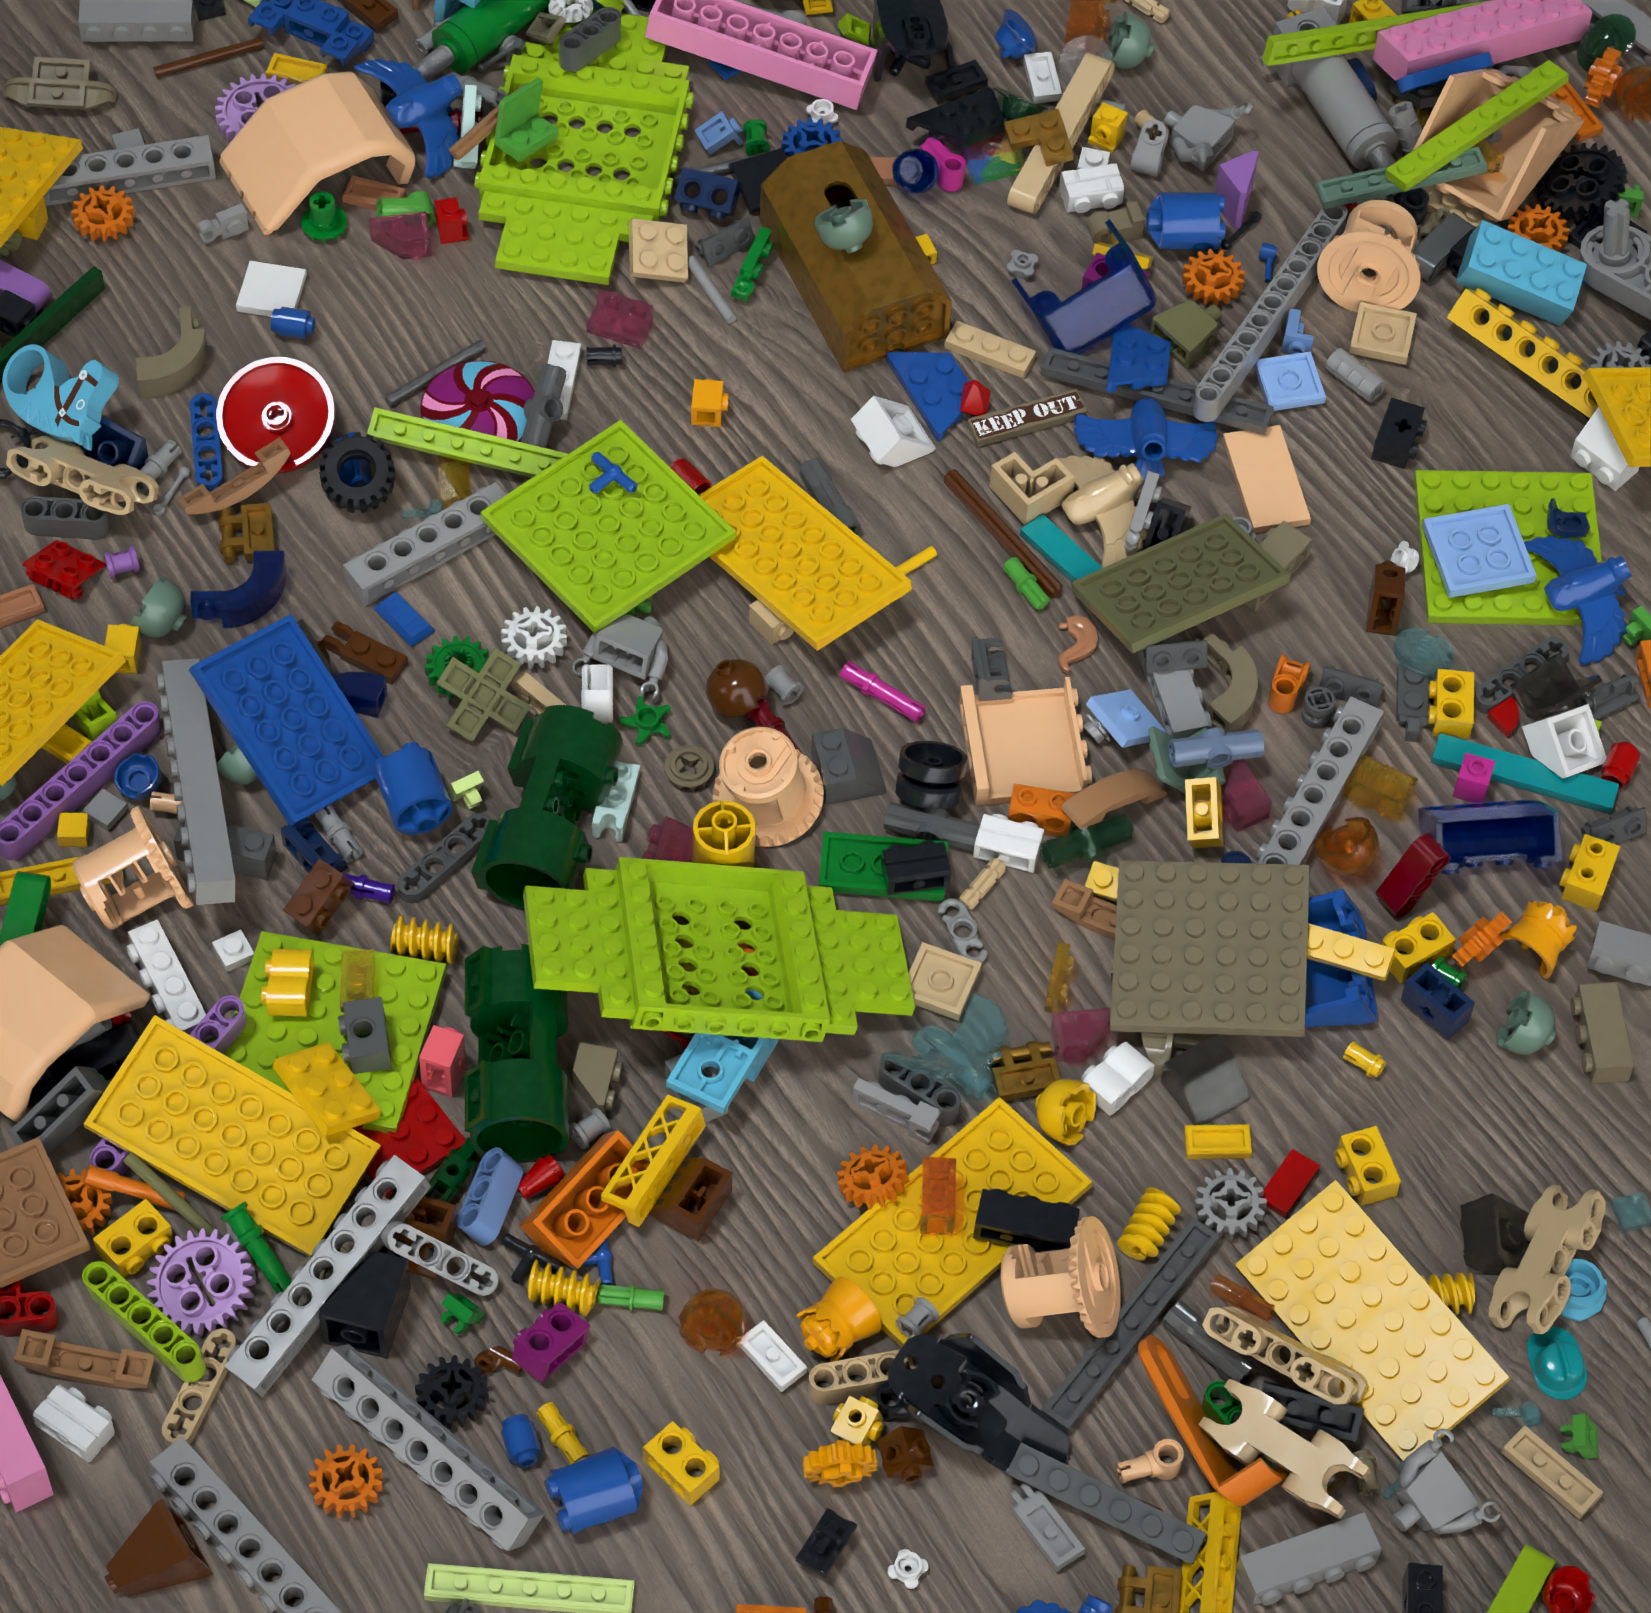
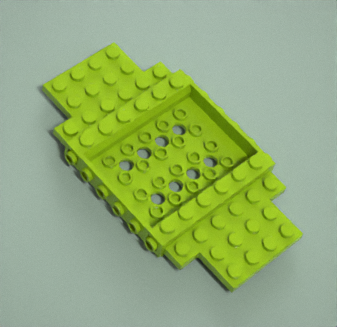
(572, 220)
(809, 957)

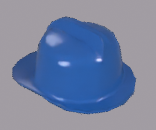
(1015, 36)

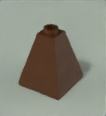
(157, 1555)

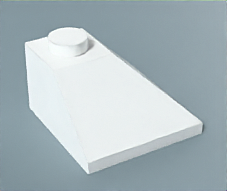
(1566, 742)

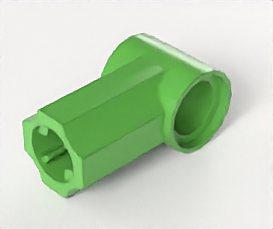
(415, 202)

